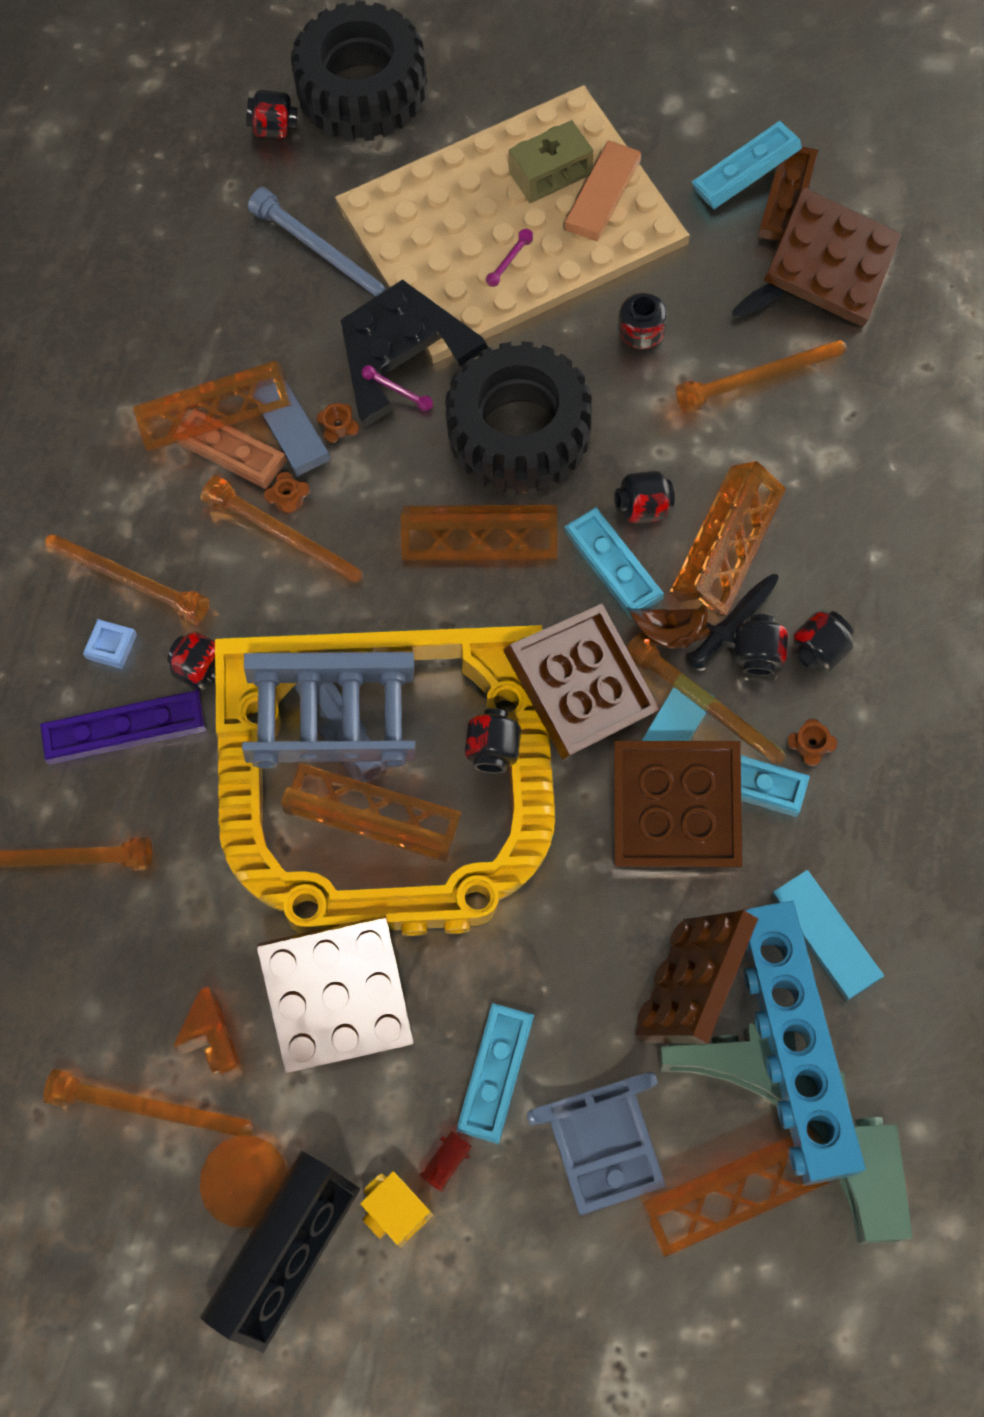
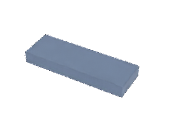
(293, 431)

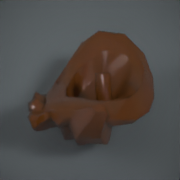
(673, 627)

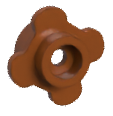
(337, 413)
(290, 502)
(812, 730)

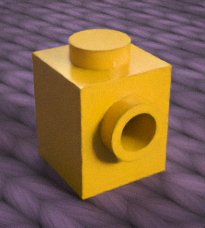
(393, 1209)

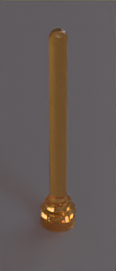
(693, 395)
(219, 494)
(190, 606)
(647, 656)
(135, 854)
(64, 1089)

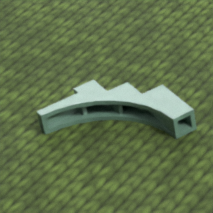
(874, 1196)

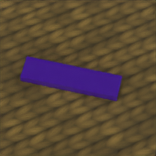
(123, 727)

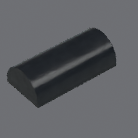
(280, 1253)

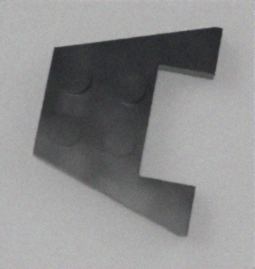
(393, 331)

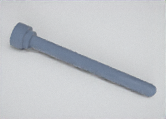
(266, 206)

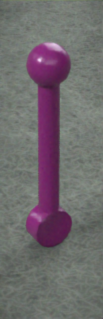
(525, 238)
(423, 403)

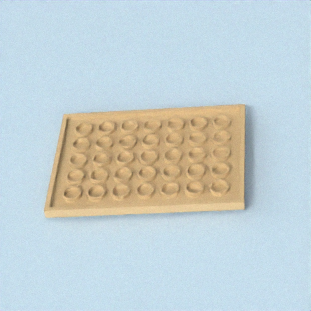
(461, 214)

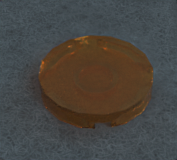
(241, 1180)

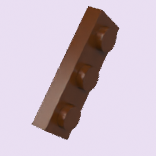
(787, 184)

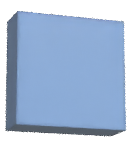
(109, 644)

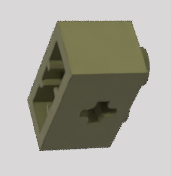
(550, 161)

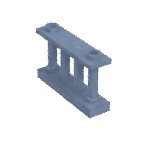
(308, 672)

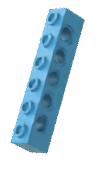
(841, 1155)

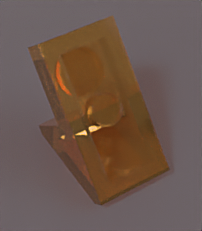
(208, 1026)

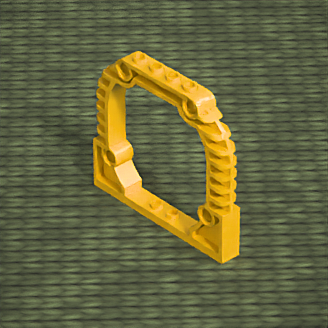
(405, 907)

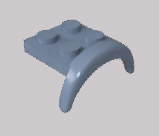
(604, 1143)

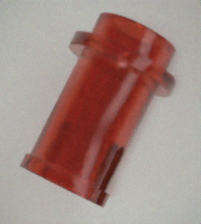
(446, 1161)

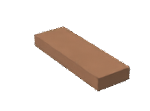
(602, 190)
(235, 451)

